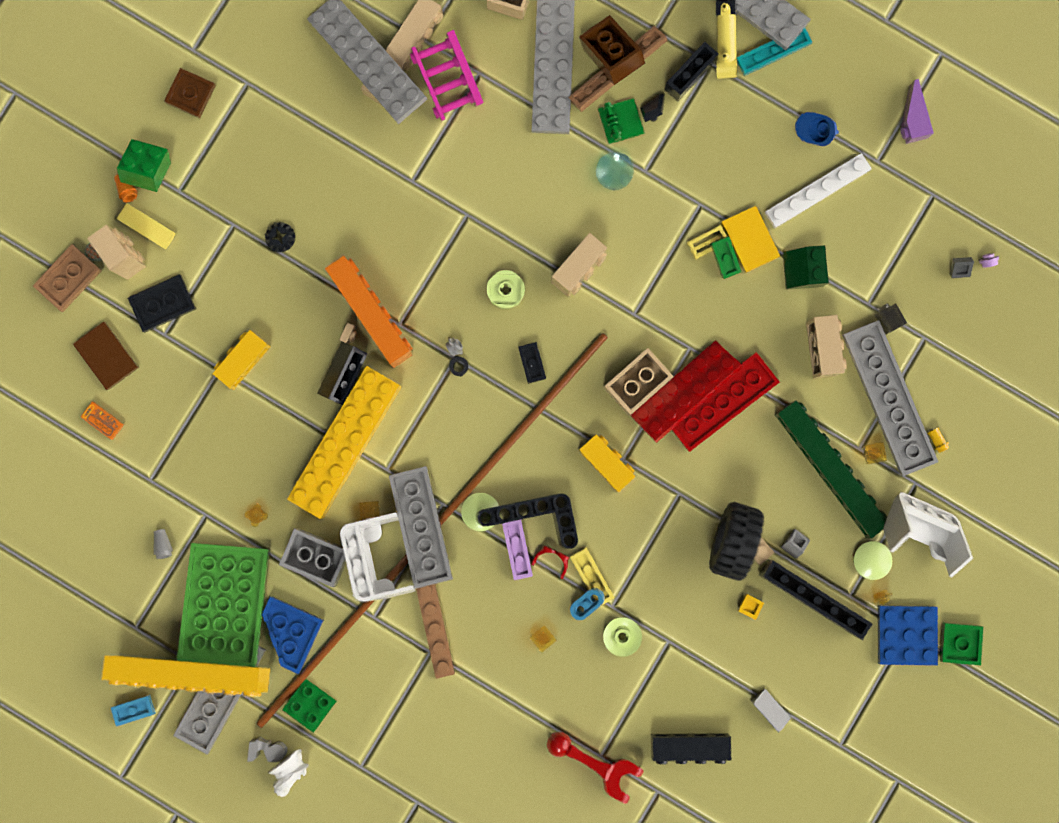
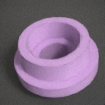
(989, 260)

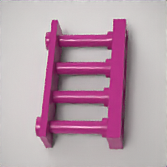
(465, 78)

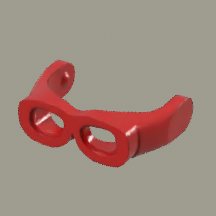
(546, 549)

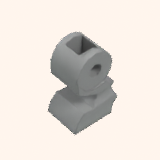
(273, 752)

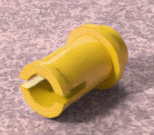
(938, 440)

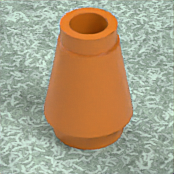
(125, 191)

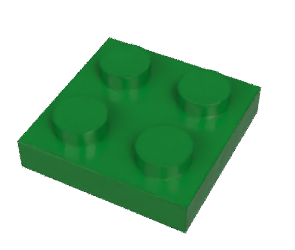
(961, 644)

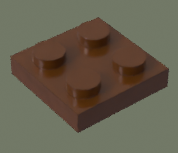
(190, 93)

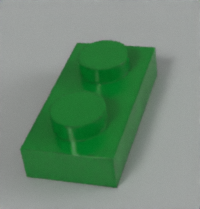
(725, 257)

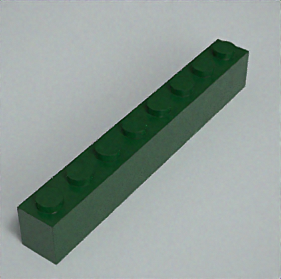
(832, 469)

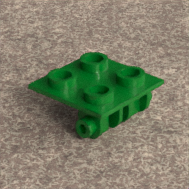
(621, 121)
(309, 705)

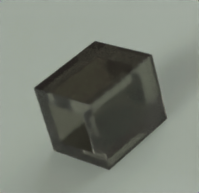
(890, 318)

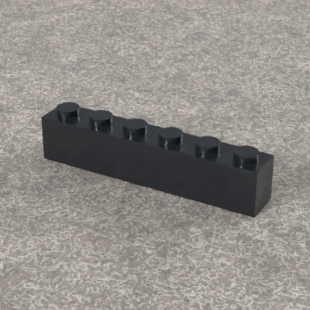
(815, 599)

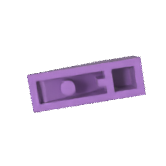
(916, 120)

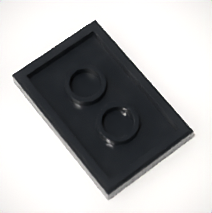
(161, 303)

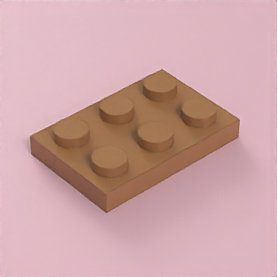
(67, 278)

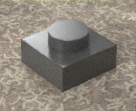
(961, 267)

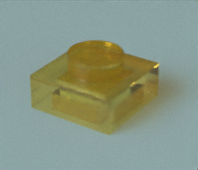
(874, 453)
(369, 510)
(543, 638)

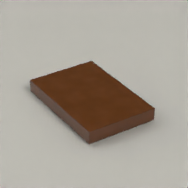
(105, 356)

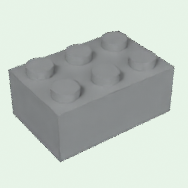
(314, 557)

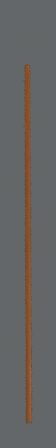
(442, 518)

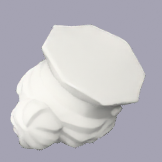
(288, 772)

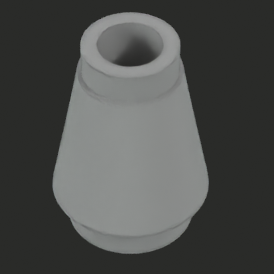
(162, 545)

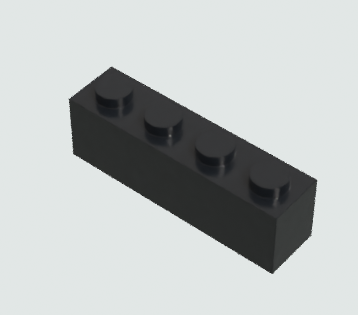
(691, 747)

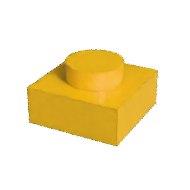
(750, 606)

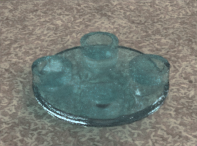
(614, 171)

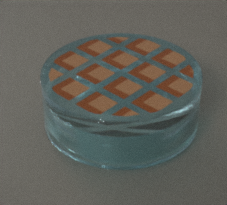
(91, 253)

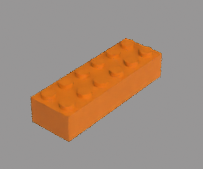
(366, 308)

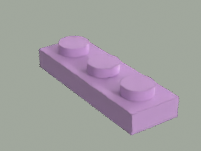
(517, 549)

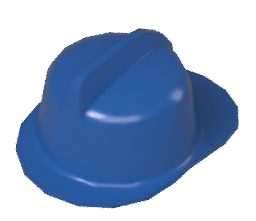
(816, 128)

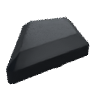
(653, 108)

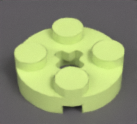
(498, 281)

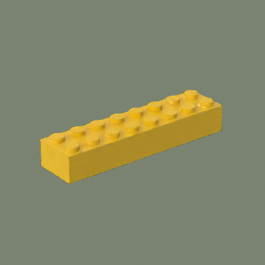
(344, 443)
(185, 675)

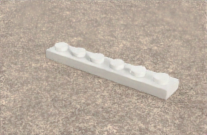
(818, 190)

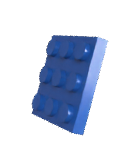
(907, 635)

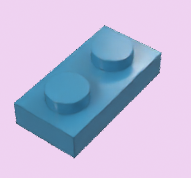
(133, 710)

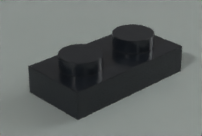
(532, 363)

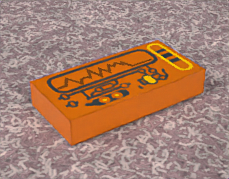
(102, 420)

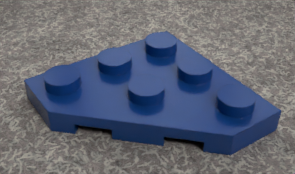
(291, 632)

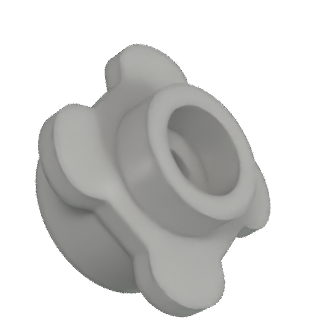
(454, 346)

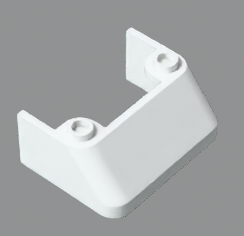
(929, 526)
(359, 560)

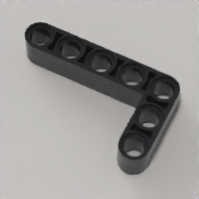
(532, 511)

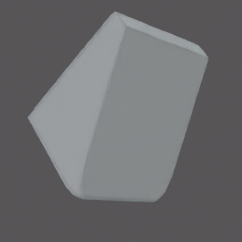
(795, 544)

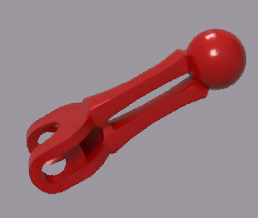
(560, 745)

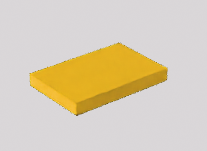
(750, 239)

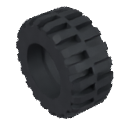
(736, 541)

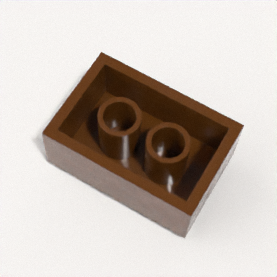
(612, 49)

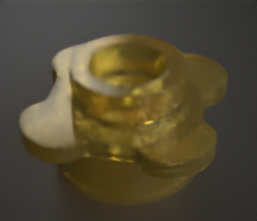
(251, 515)
(882, 597)

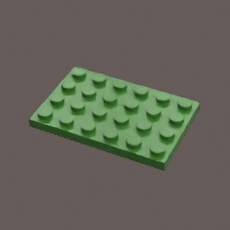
(223, 605)

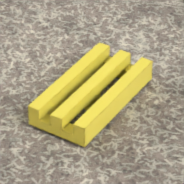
(694, 249)

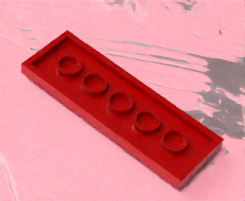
(686, 391)
(726, 402)

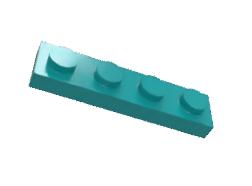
(770, 53)

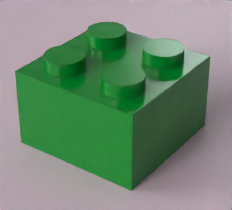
(144, 165)

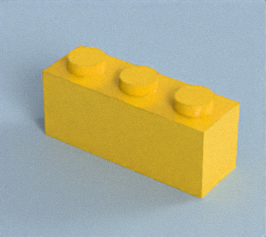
(241, 359)
(607, 462)

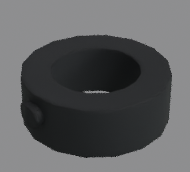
(455, 359)

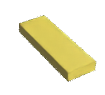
(146, 226)
(590, 573)

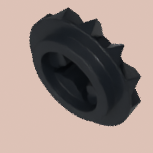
(287, 240)

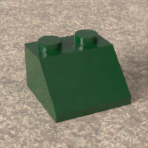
(805, 267)

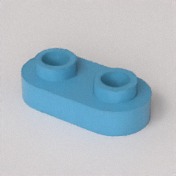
(588, 603)

